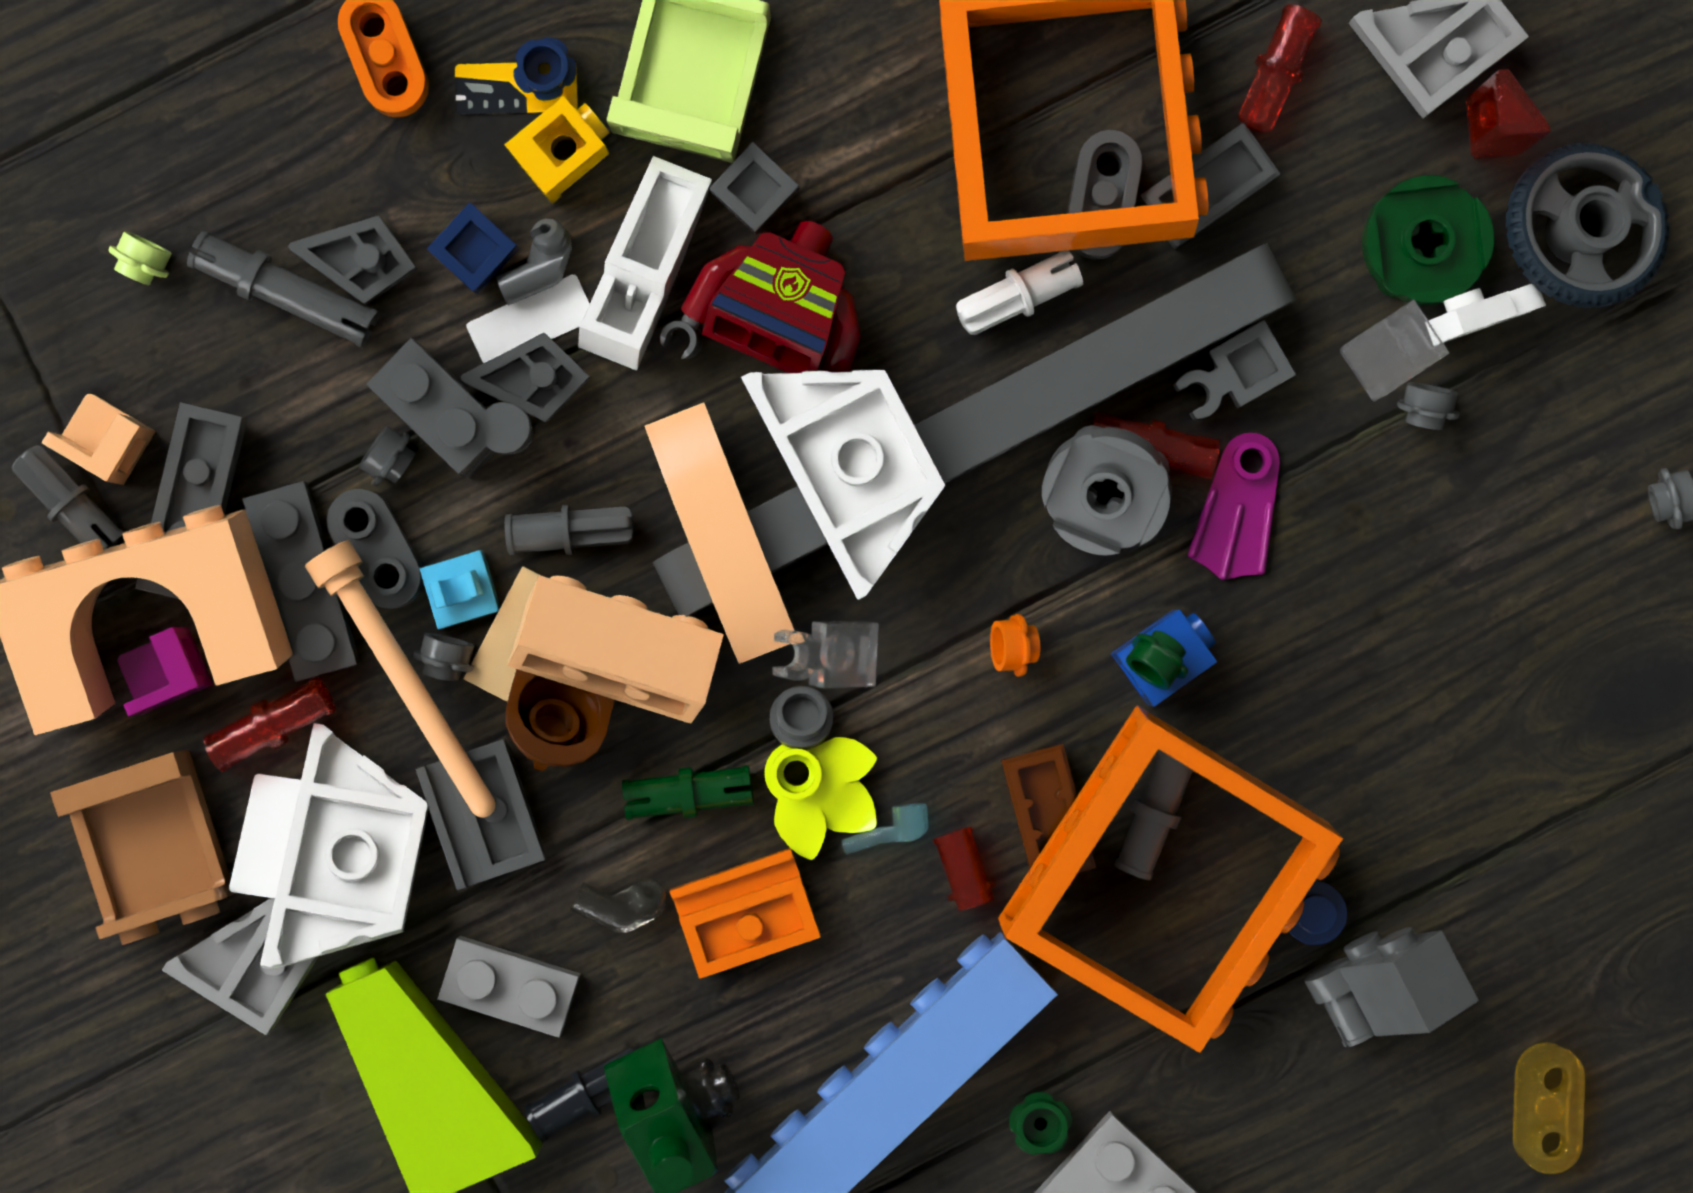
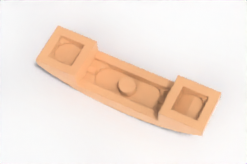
(719, 531)

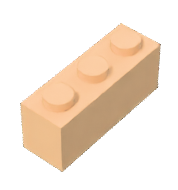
(616, 648)

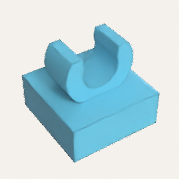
(460, 589)

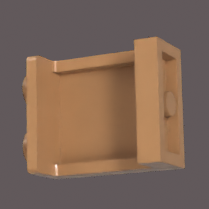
(147, 845)

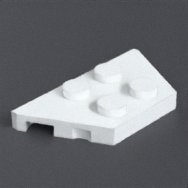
(851, 460)
(345, 856)

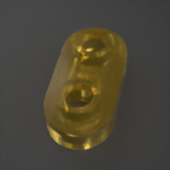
(1548, 1110)

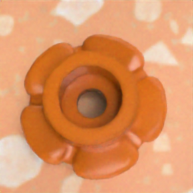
(1014, 645)

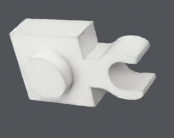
(1473, 313)

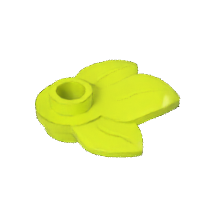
(829, 796)

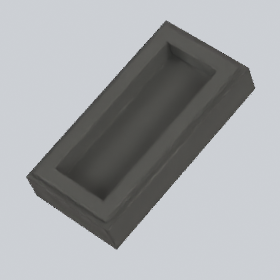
(1233, 172)

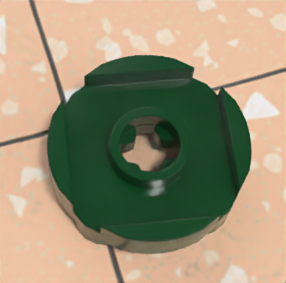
(1449, 211)

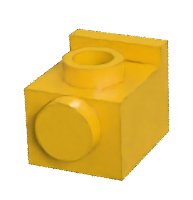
(536, 143)

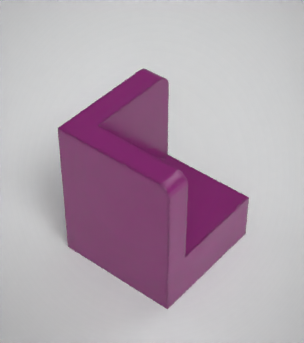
(163, 671)

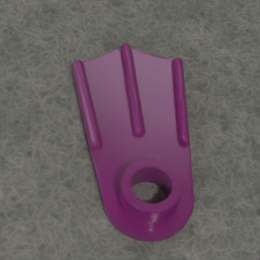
(1238, 512)

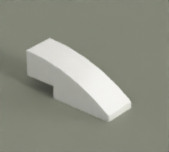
(643, 263)

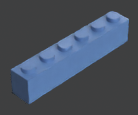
(903, 1077)

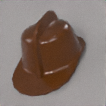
(555, 720)

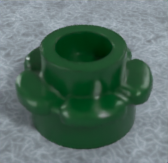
(1157, 659)
(1044, 1140)

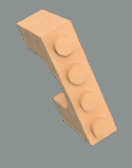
(206, 564)

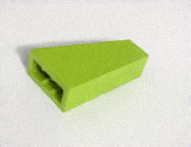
(427, 1088)

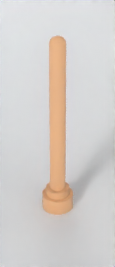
(340, 575)

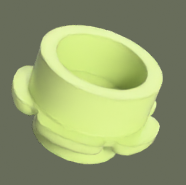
(140, 258)

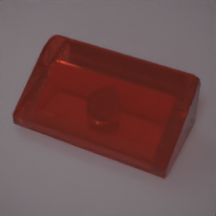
(1503, 118)

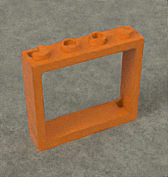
(1080, 229)
(1085, 825)

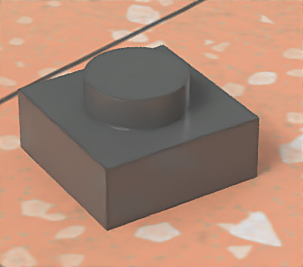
(754, 188)

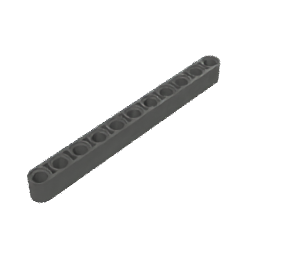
(1033, 400)

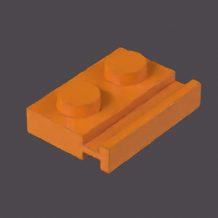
(745, 913)

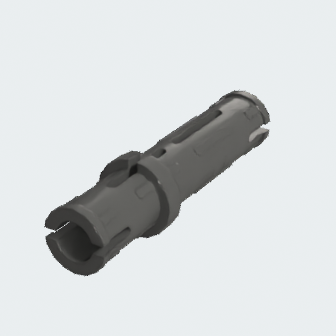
(260, 278)

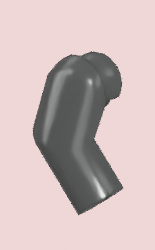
(544, 264)

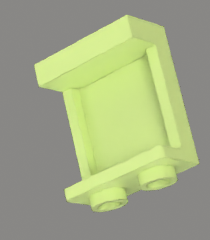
(691, 74)

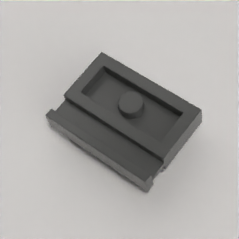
(488, 845)

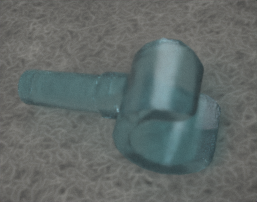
(909, 824)

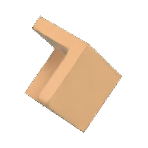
(102, 440)

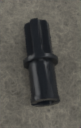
(571, 1101)

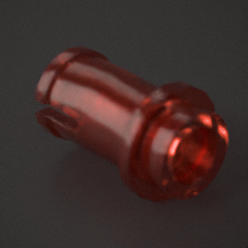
(964, 869)

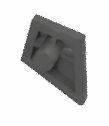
(358, 257)
(531, 376)

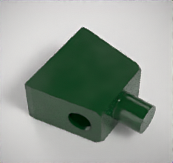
(669, 1137)

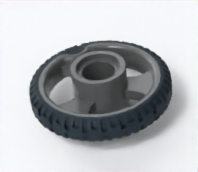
(1610, 212)

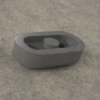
(1098, 192)
(377, 546)

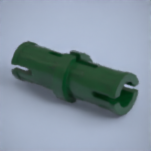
(687, 792)

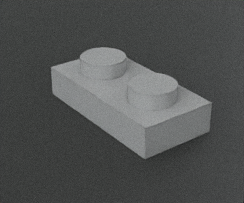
(509, 986)

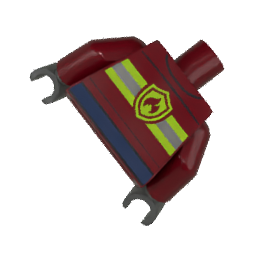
(775, 304)

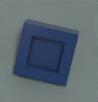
(473, 248)

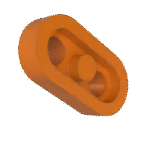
(383, 56)

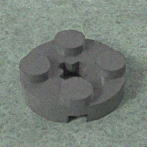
(1102, 455)

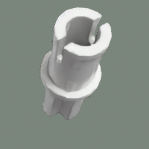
(1019, 293)

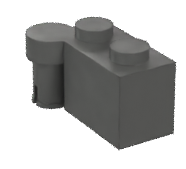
(447, 412)
(1392, 986)

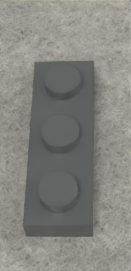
(196, 470)
(287, 539)

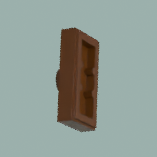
(1040, 796)

